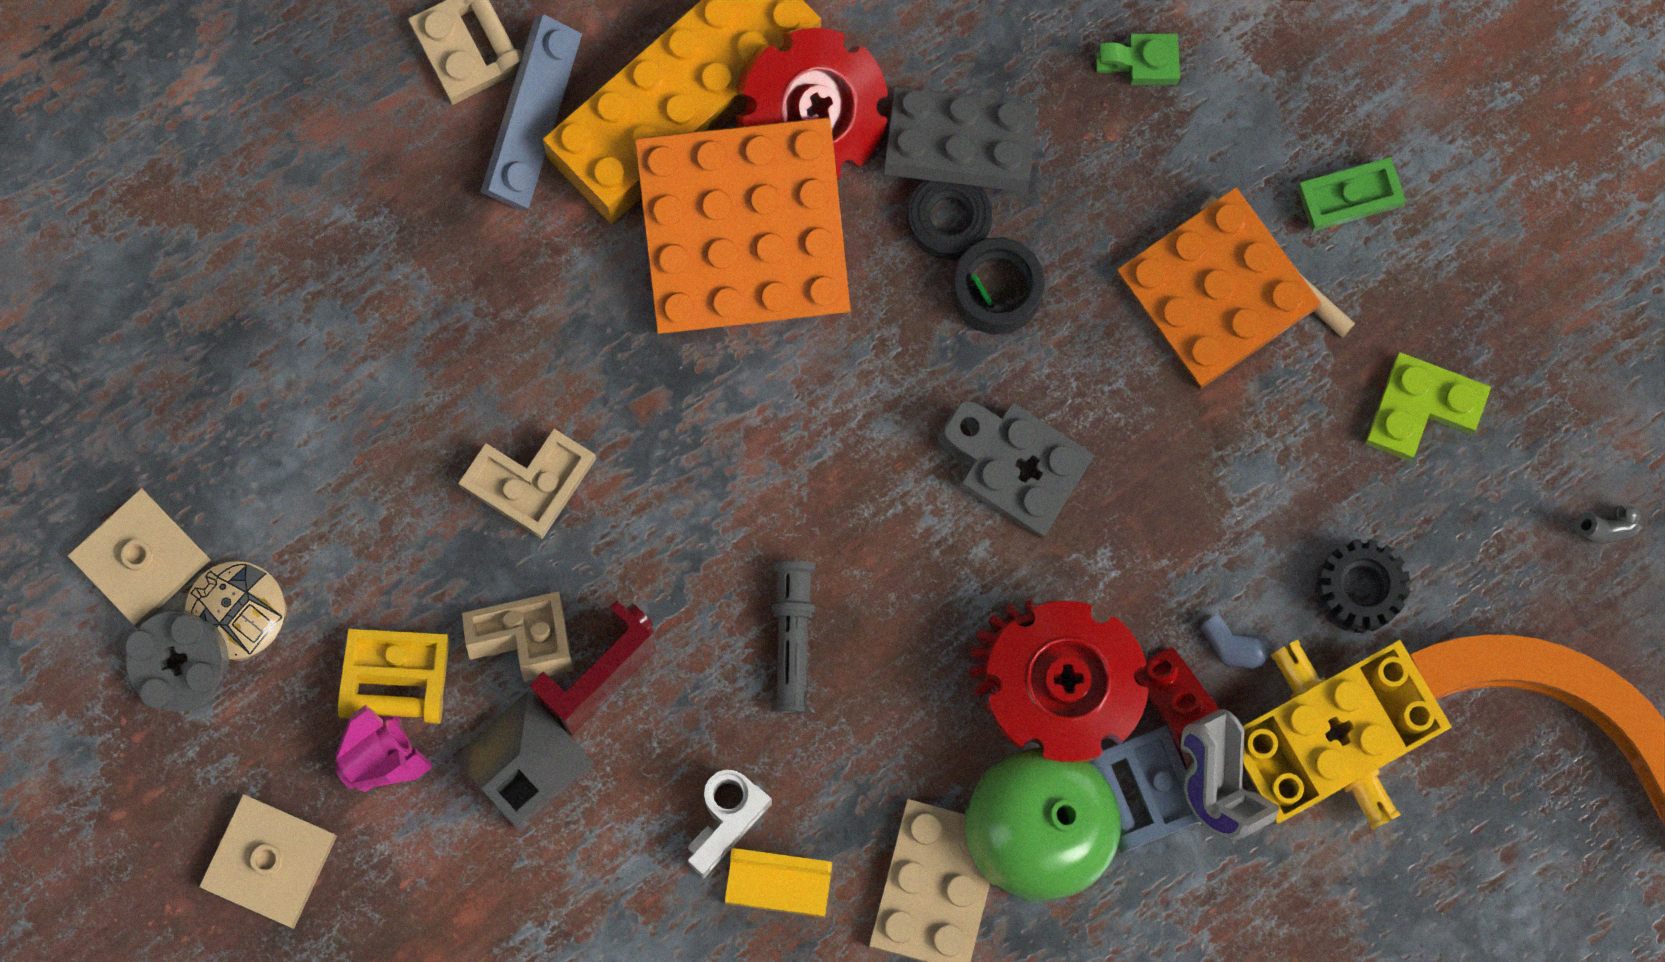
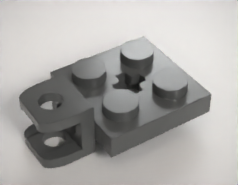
(993, 452)

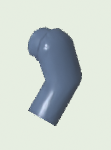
(1235, 649)

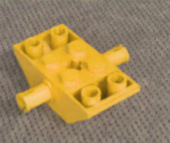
(1375, 704)

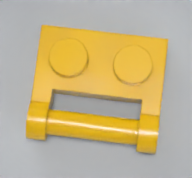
(398, 661)

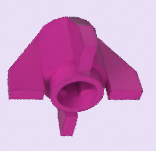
(377, 752)

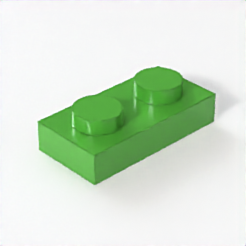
(1351, 194)

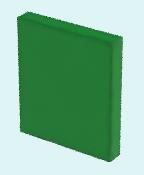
(983, 291)

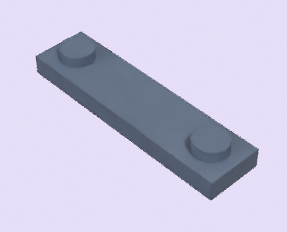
(531, 112)

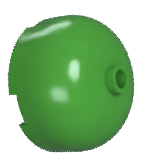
(1017, 832)

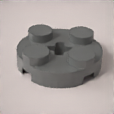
(148, 656)

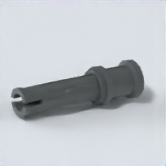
(793, 611)

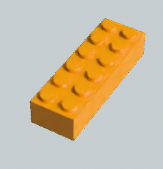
(672, 87)

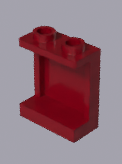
(604, 676)

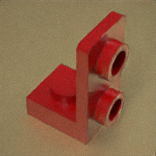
(1175, 694)

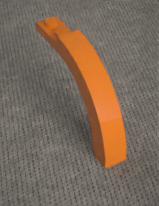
(1561, 675)

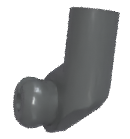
(1607, 531)

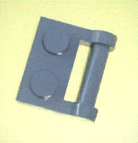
(1159, 782)

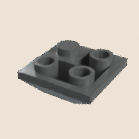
(524, 761)

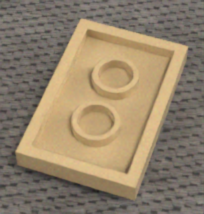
(931, 890)

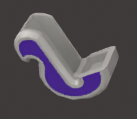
(1215, 778)

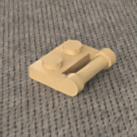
(454, 51)

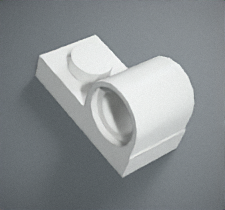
(712, 845)

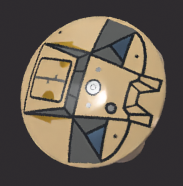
(242, 605)

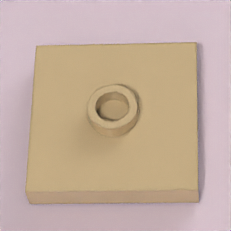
(139, 558)
(268, 861)

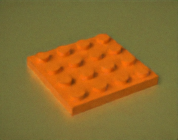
(743, 225)

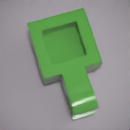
(1148, 59)

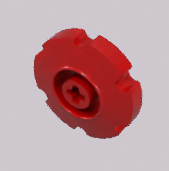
(817, 66)
(1094, 654)

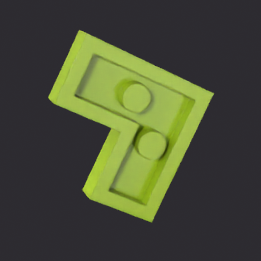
(1421, 393)

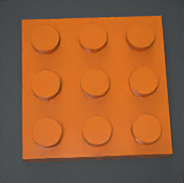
(1218, 288)

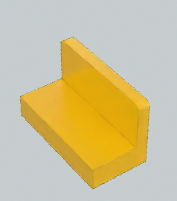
(778, 882)

